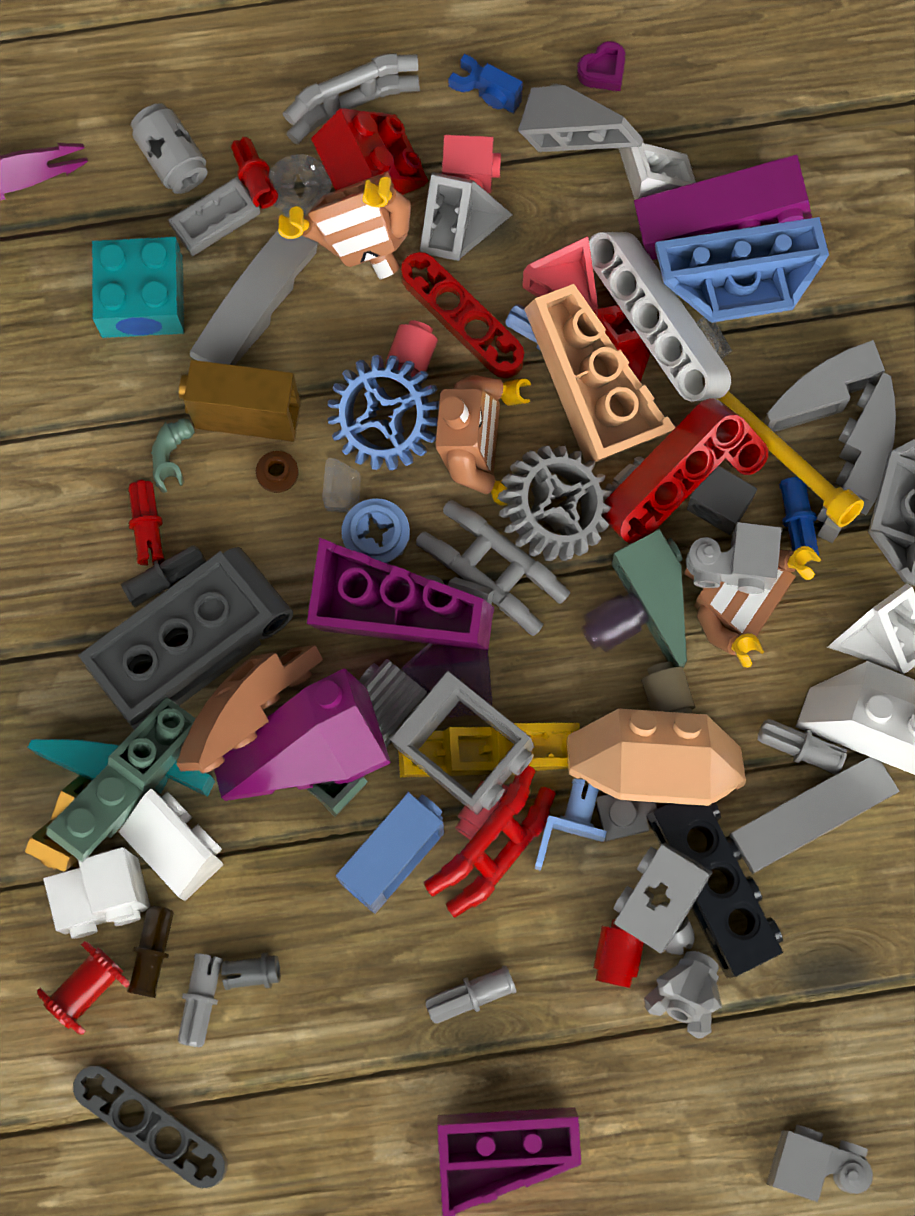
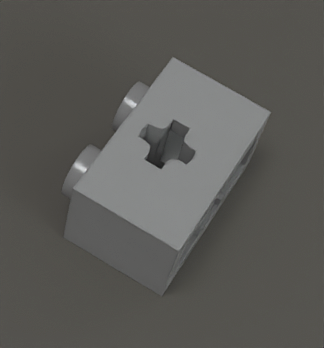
(659, 923)

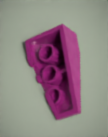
(311, 739)

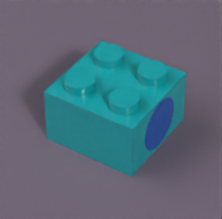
(137, 287)

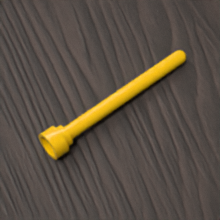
(841, 504)

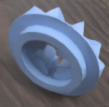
(385, 515)

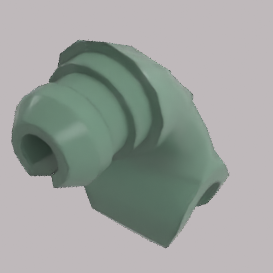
(167, 440)

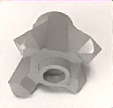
(688, 993)

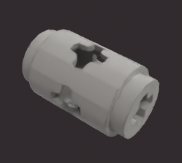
(169, 148)

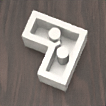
(100, 891)

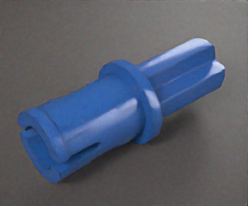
(798, 514)

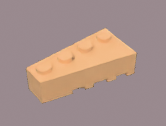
(592, 377)

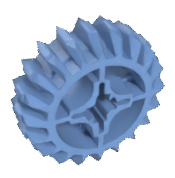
(375, 395)

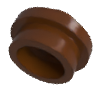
(277, 483)

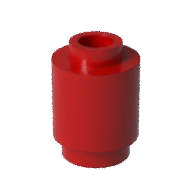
(617, 956)

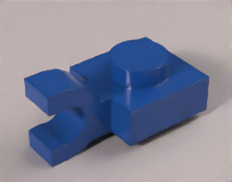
(494, 85)

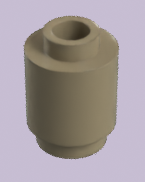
(668, 689)

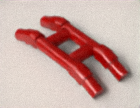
(474, 852)

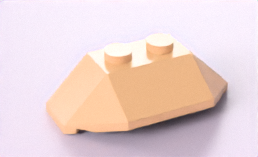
(657, 757)

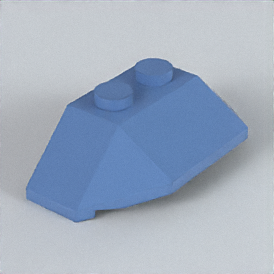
(745, 268)

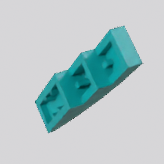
(91, 758)

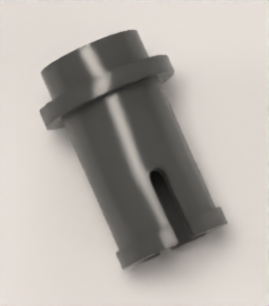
(252, 972)

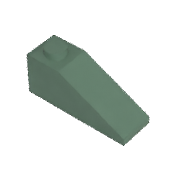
(654, 576)

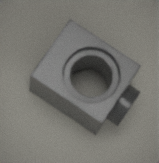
(721, 499)

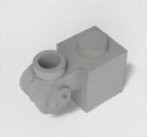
(748, 564)
(805, 1161)

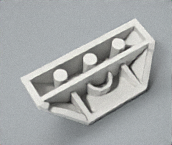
(866, 712)

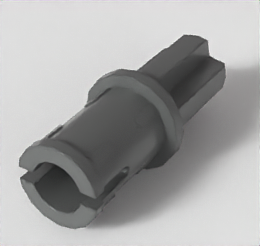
(162, 575)

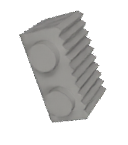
(392, 696)

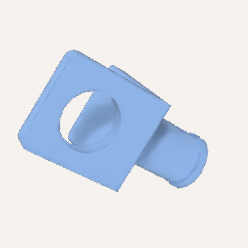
(576, 818)

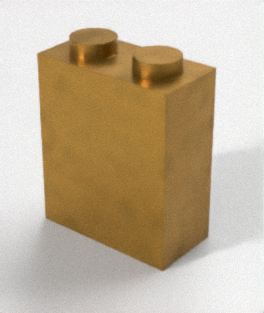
(241, 400)

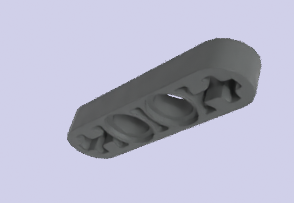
(146, 1132)

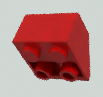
(367, 144)

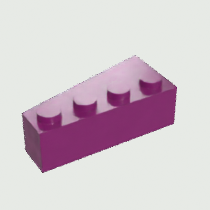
(388, 602)

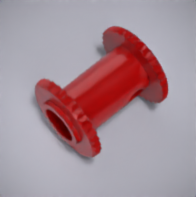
(82, 988)

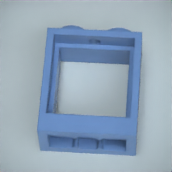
(392, 851)

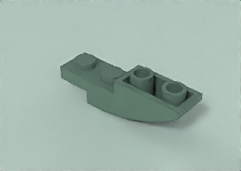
(119, 787)

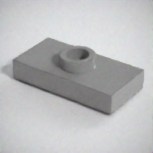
(214, 216)

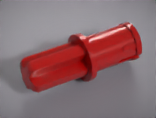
(254, 173)
(145, 522)

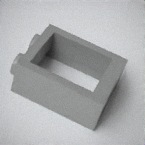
(430, 715)

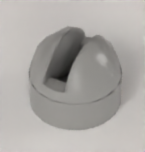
(683, 938)

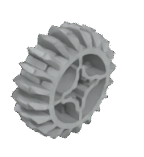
(547, 487)

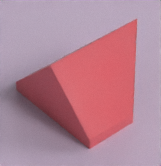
(562, 269)

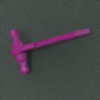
(30, 167)

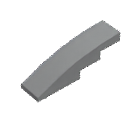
(253, 299)
(813, 813)

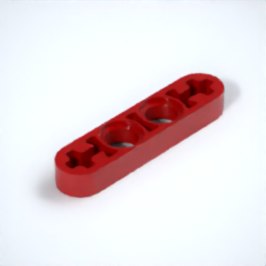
(457, 318)

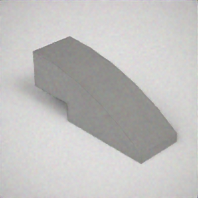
(827, 387)

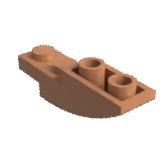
(237, 706)

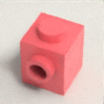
(471, 159)

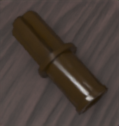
(151, 951)

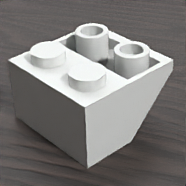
(169, 846)

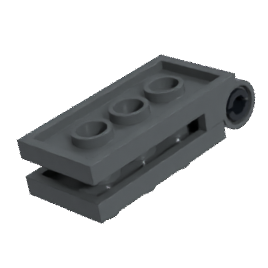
(215, 608)

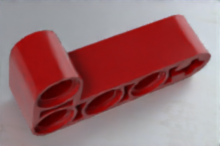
(680, 465)

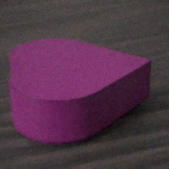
(603, 68)

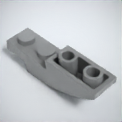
(865, 449)

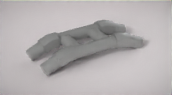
(308, 113)
(520, 564)

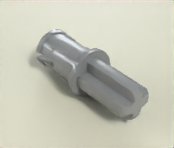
(802, 746)
(470, 995)
(199, 1000)

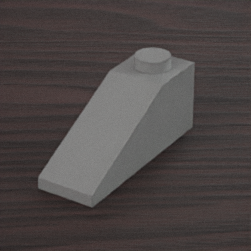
(567, 120)

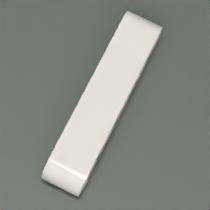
(674, 323)

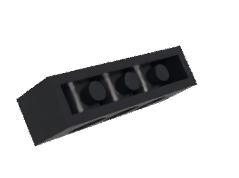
(733, 951)

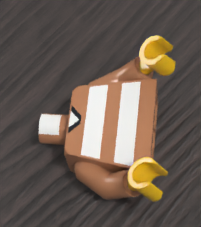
(356, 223)
(470, 428)
(736, 618)

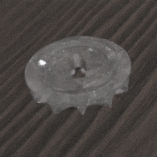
(311, 172)

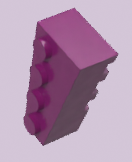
(728, 202)

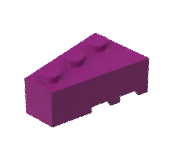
(503, 1151)

